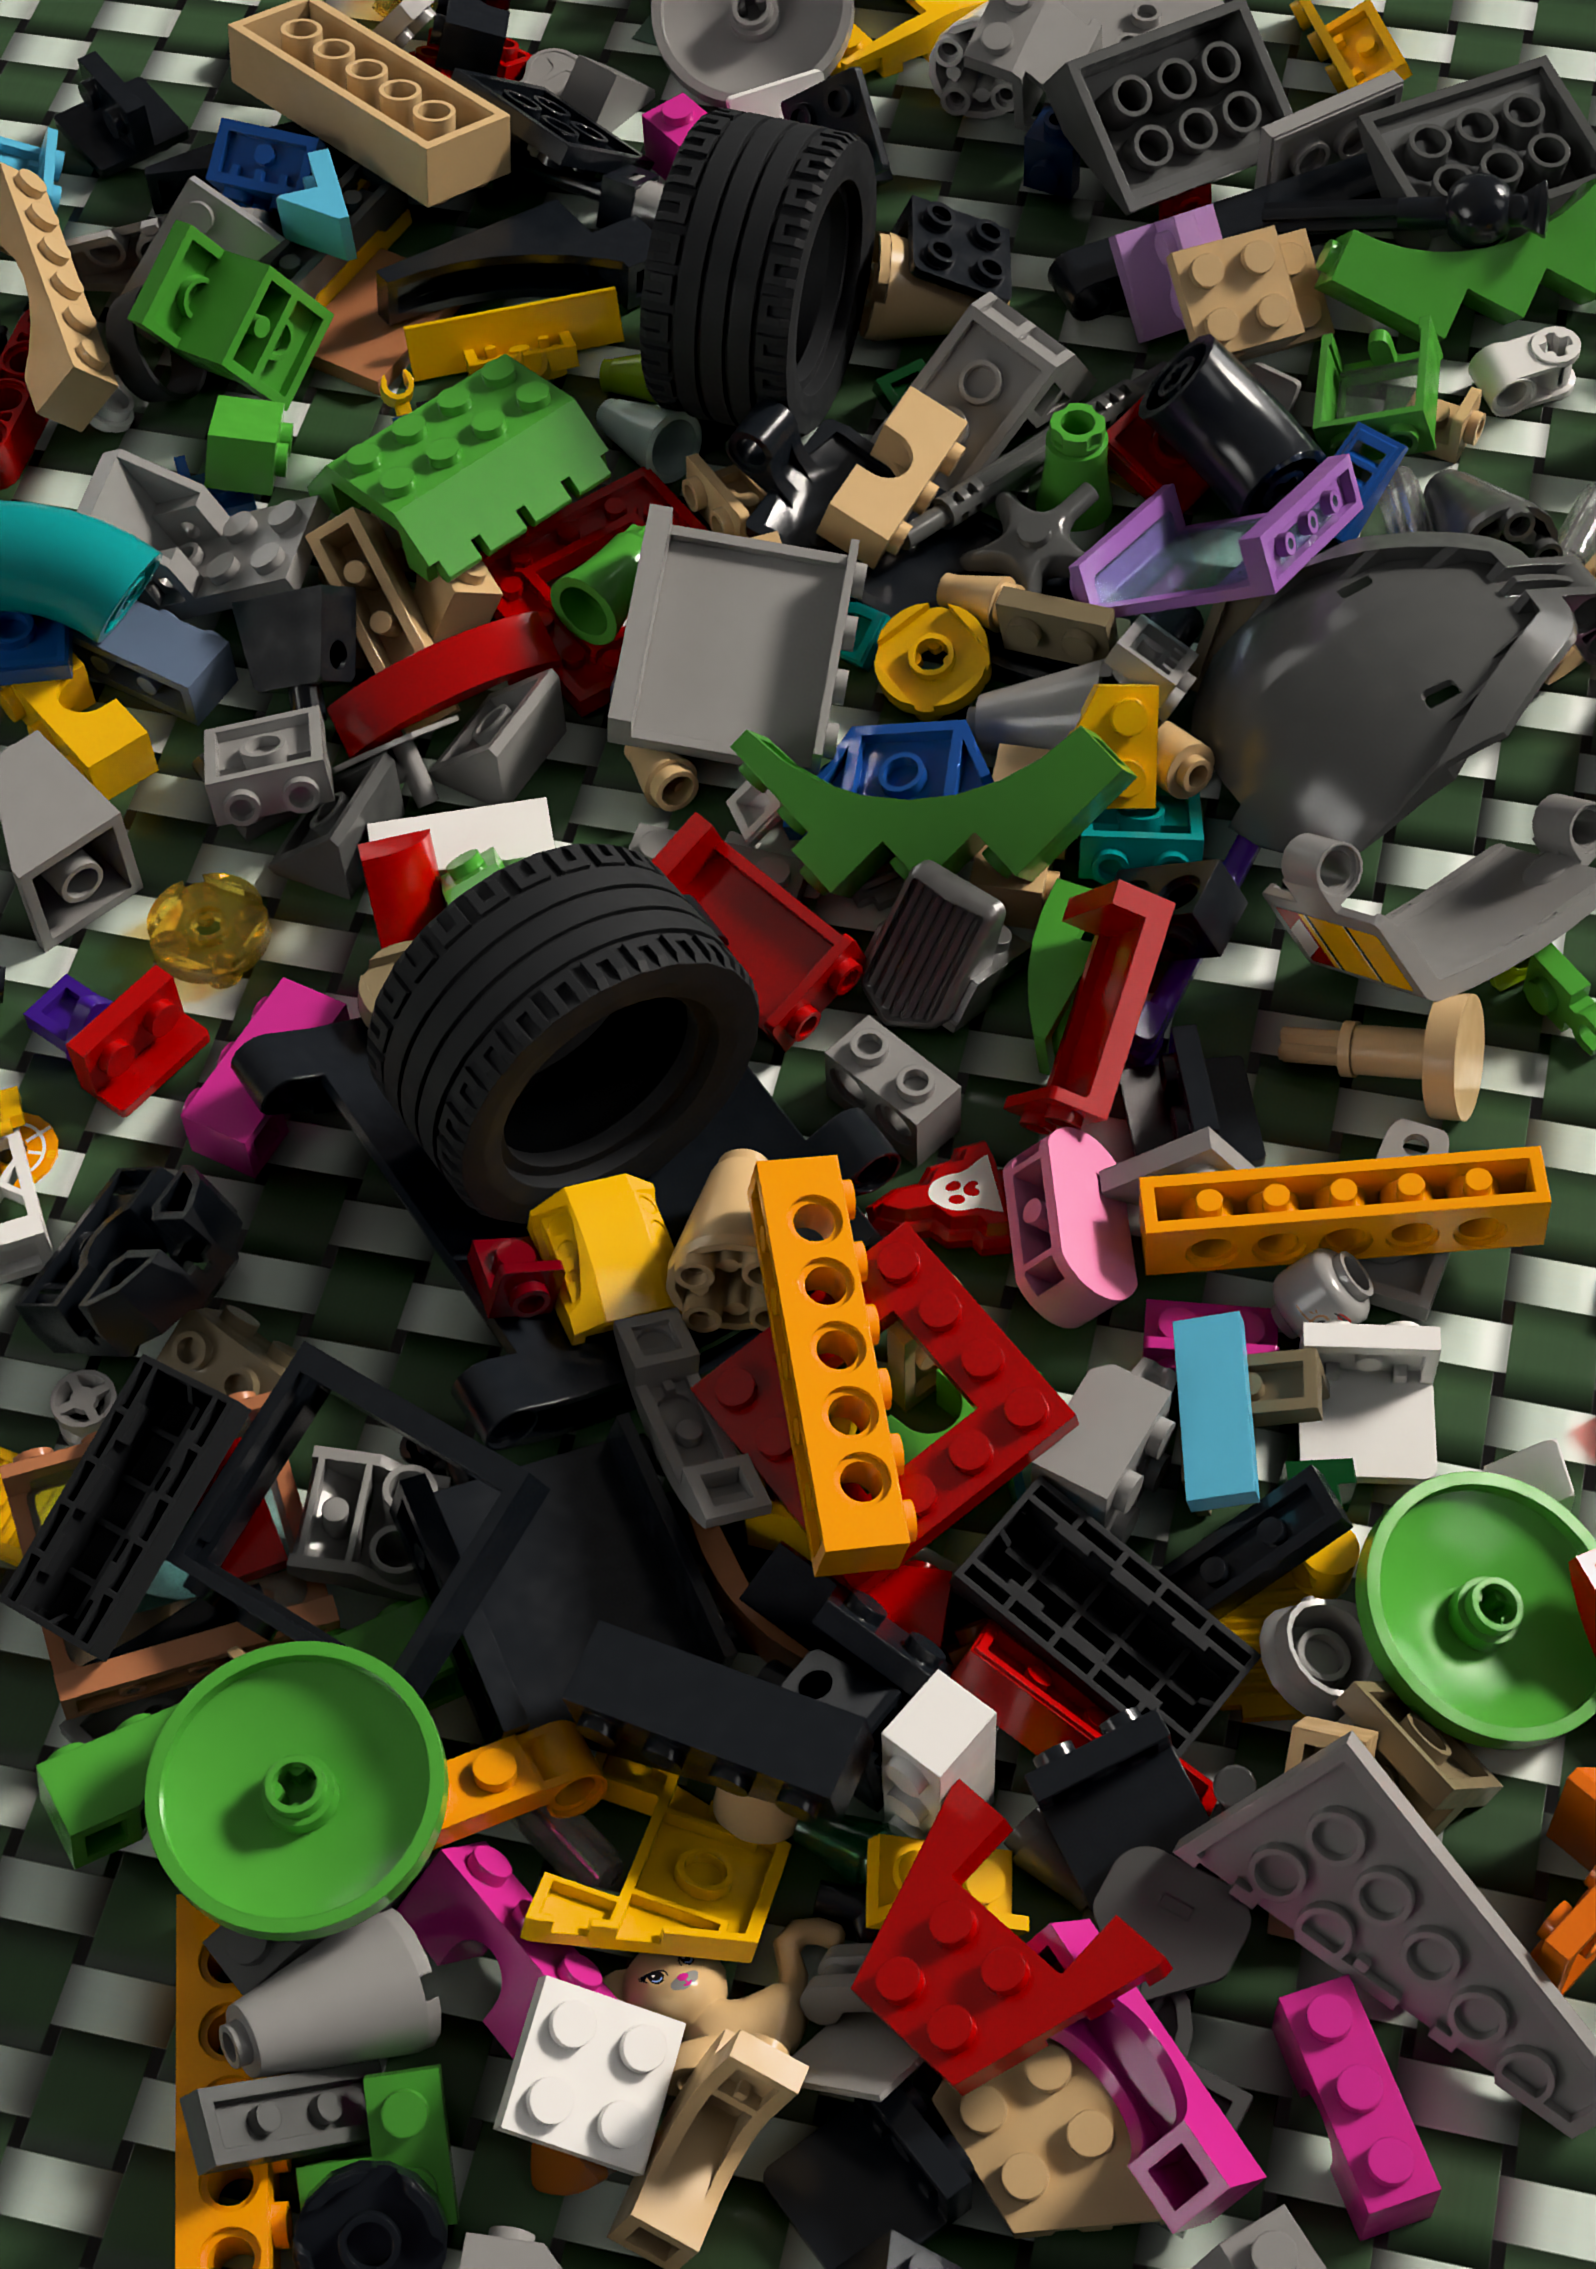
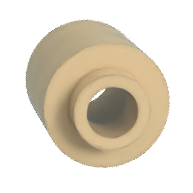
(1182, 762)

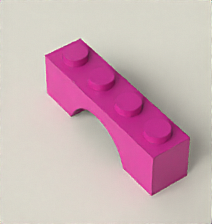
(1178, 2135)

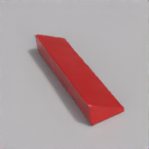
(1037, 1702)

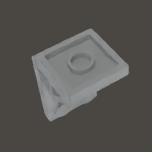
(996, 376)
(205, 551)

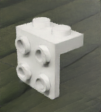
(1377, 1400)

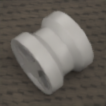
(79, 1395)

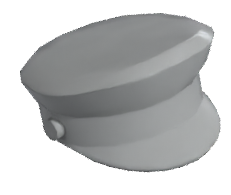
(1316, 1654)

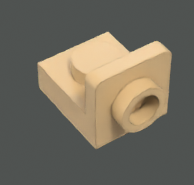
(1457, 426)

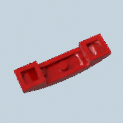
(441, 678)

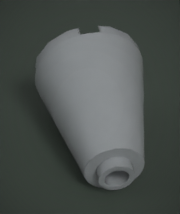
(1036, 710)
(337, 2004)

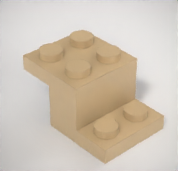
(1251, 292)

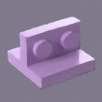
(1145, 272)

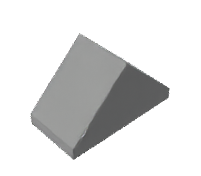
(605, 93)

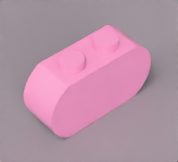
(1065, 1235)

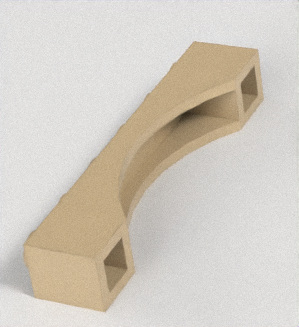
(66, 358)

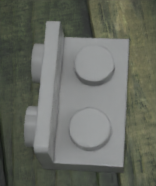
(1153, 657)

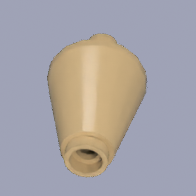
(716, 1261)

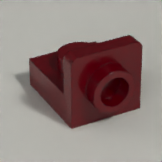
(514, 1277)

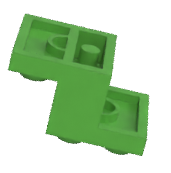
(230, 315)

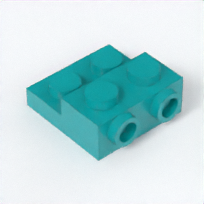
(1141, 837)

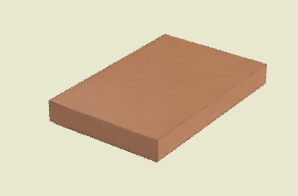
(358, 341)

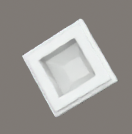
(754, 812)

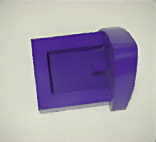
(64, 1011)

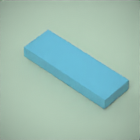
(1215, 1412)

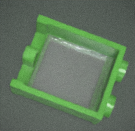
(1384, 393)

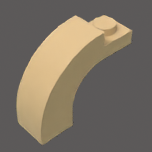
(701, 2143)

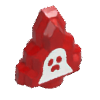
(953, 1203)

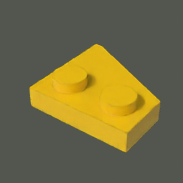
(1128, 723)

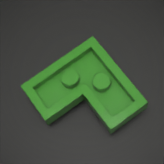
(404, 2127)

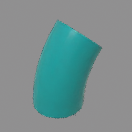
(70, 567)

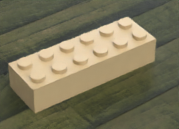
(370, 100)

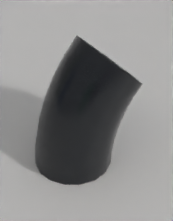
(1229, 427)

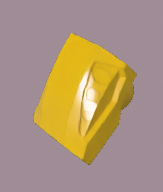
(610, 1251)

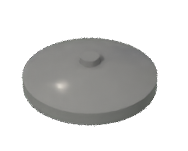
(745, 44)

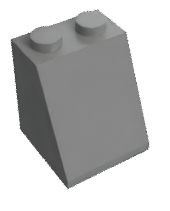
(61, 841)

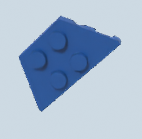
(906, 762)

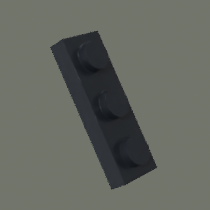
(1260, 1544)

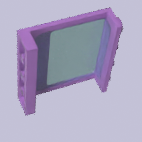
(1163, 565)

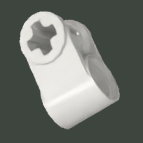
(1522, 374)

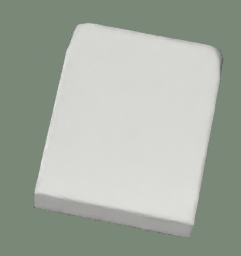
(1540, 1467)

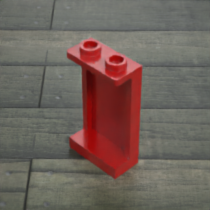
(781, 943)
(1106, 1007)

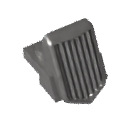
(939, 952)

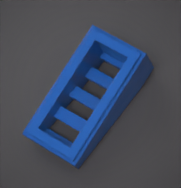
(1381, 473)

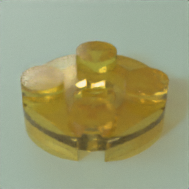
(216, 957)

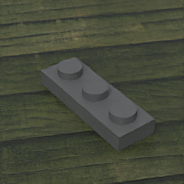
(278, 2117)

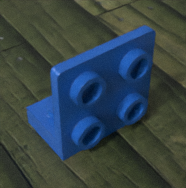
(259, 163)

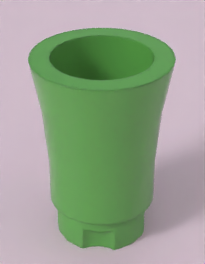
(1073, 455)
(598, 594)

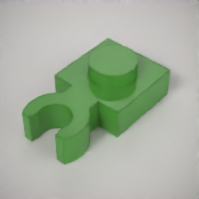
(1562, 995)

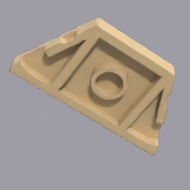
(1048, 2147)

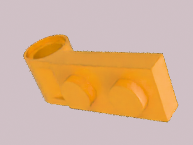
(519, 1775)

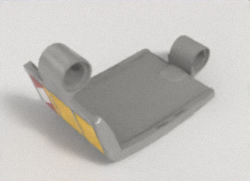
(1458, 929)

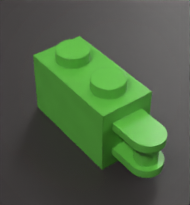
(247, 445)

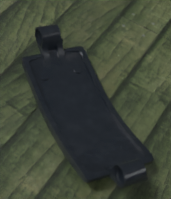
(807, 477)

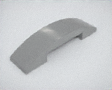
(689, 1445)

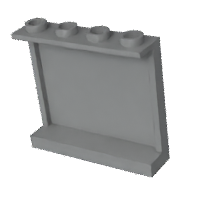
(733, 641)

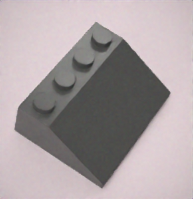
(1170, 105)
(1500, 124)

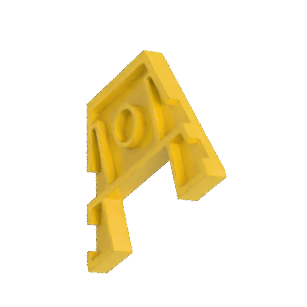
(688, 1887)

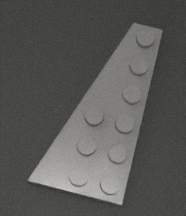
(1386, 1902)

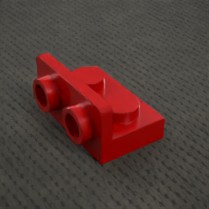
(136, 1043)

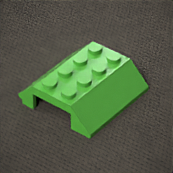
(469, 466)

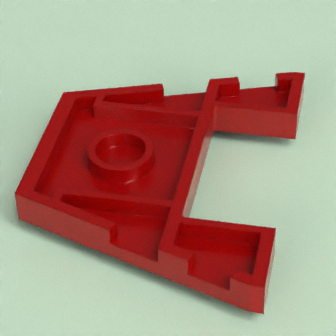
(963, 1981)

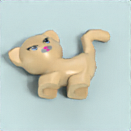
(698, 1992)

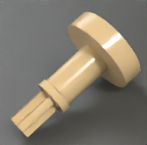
(1443, 1056)

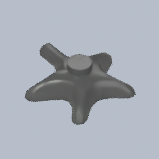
(1033, 543)

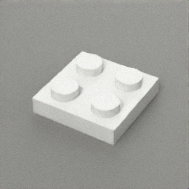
(590, 2076)

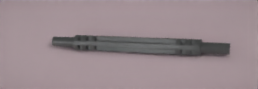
(1017, 465)

